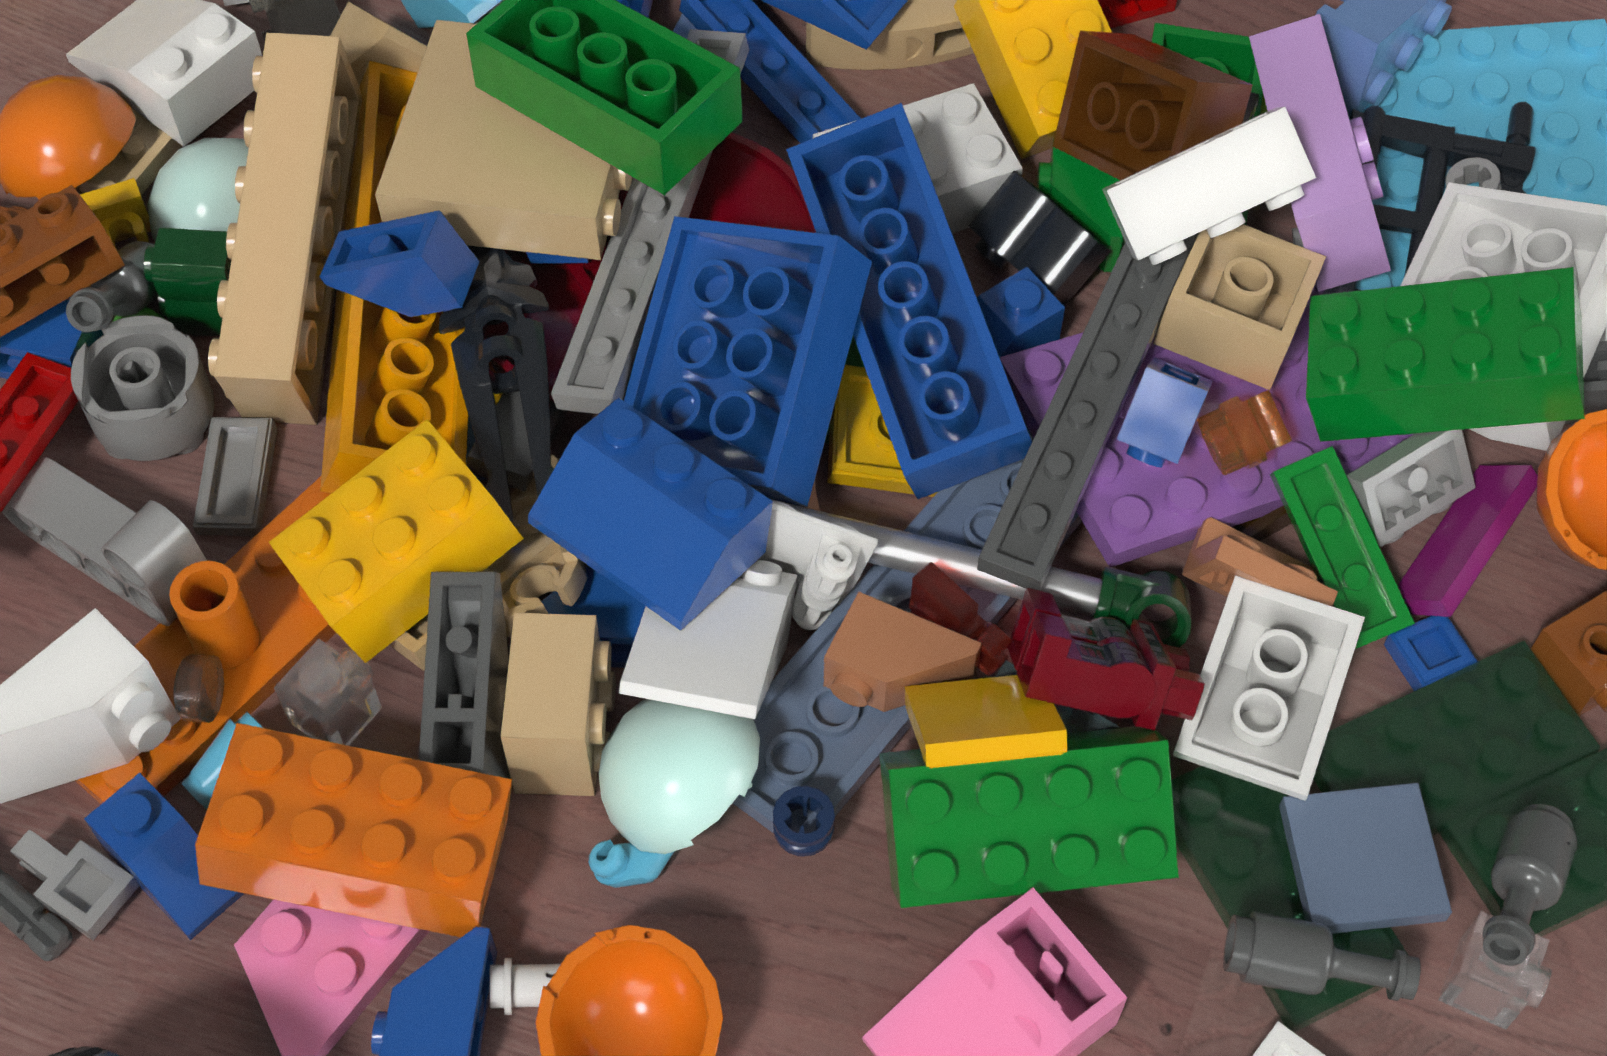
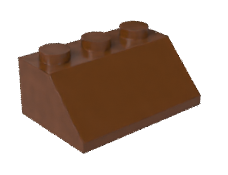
(1141, 103)

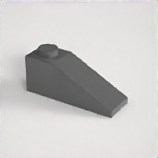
(465, 673)

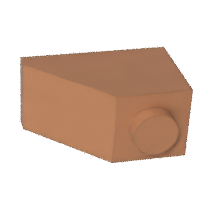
(890, 648)

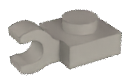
(76, 887)

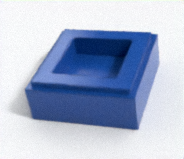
(1429, 651)

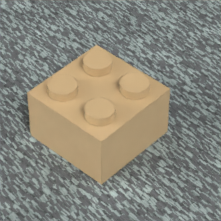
(1239, 302)
(556, 703)

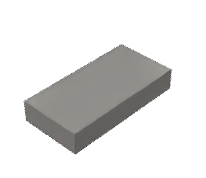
(235, 476)

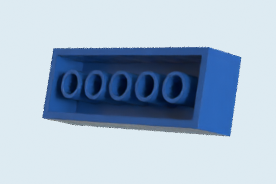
(918, 313)

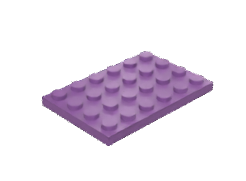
(1147, 508)

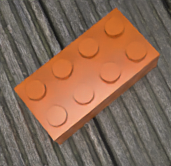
(353, 831)

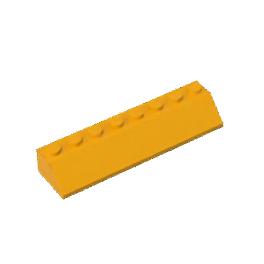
(384, 365)

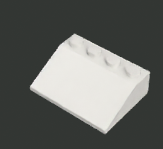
(1510, 232)

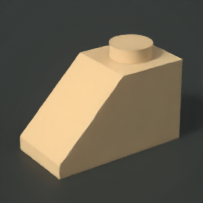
(375, 40)

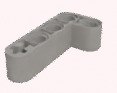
(103, 538)

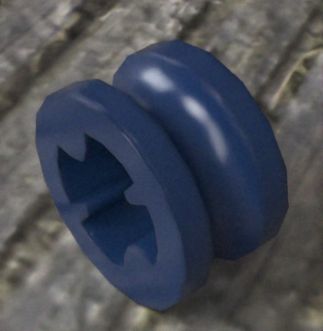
(807, 799)

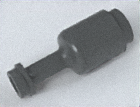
(117, 294)
(1528, 877)
(1302, 958)

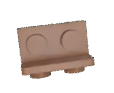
(1224, 552)

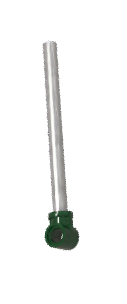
(1113, 595)

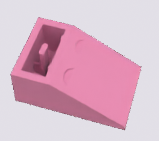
(1006, 992)

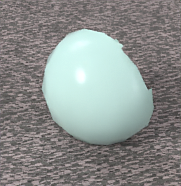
(198, 187)
(674, 772)

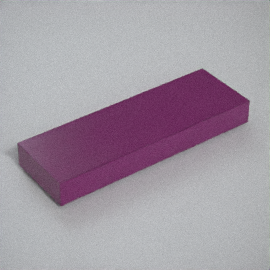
(1466, 539)

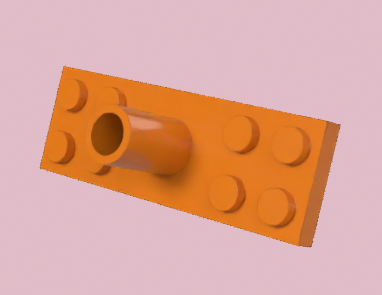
(245, 615)

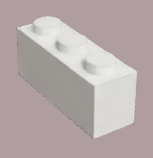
(1210, 186)

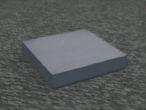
(1365, 858)

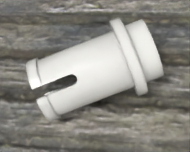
(518, 984)

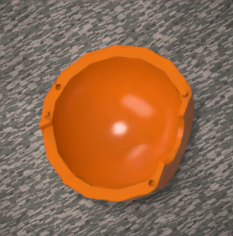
(60, 134)
(1575, 490)
(630, 997)

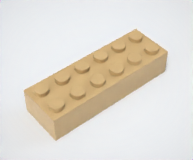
(286, 225)

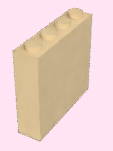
(492, 167)

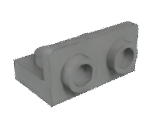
(1412, 482)

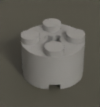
(143, 389)

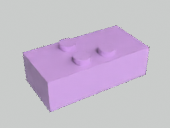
(1337, 205)

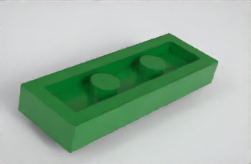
(1341, 543)

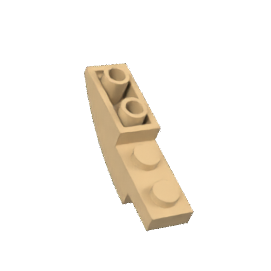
(916, 36)

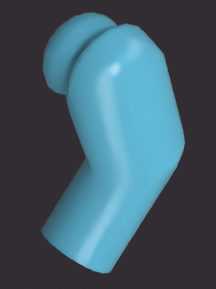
(624, 864)

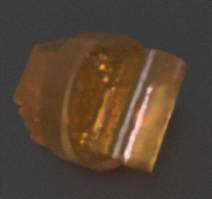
(1243, 432)

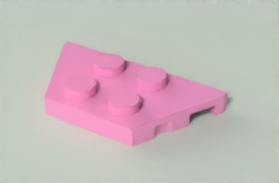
(319, 970)

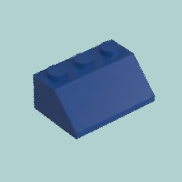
(652, 513)

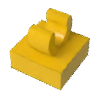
(120, 210)

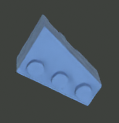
(1375, 40)

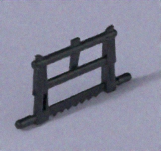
(1441, 148)

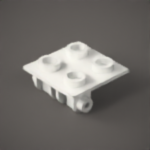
(822, 555)

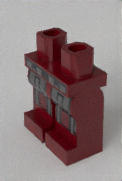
(1100, 664)

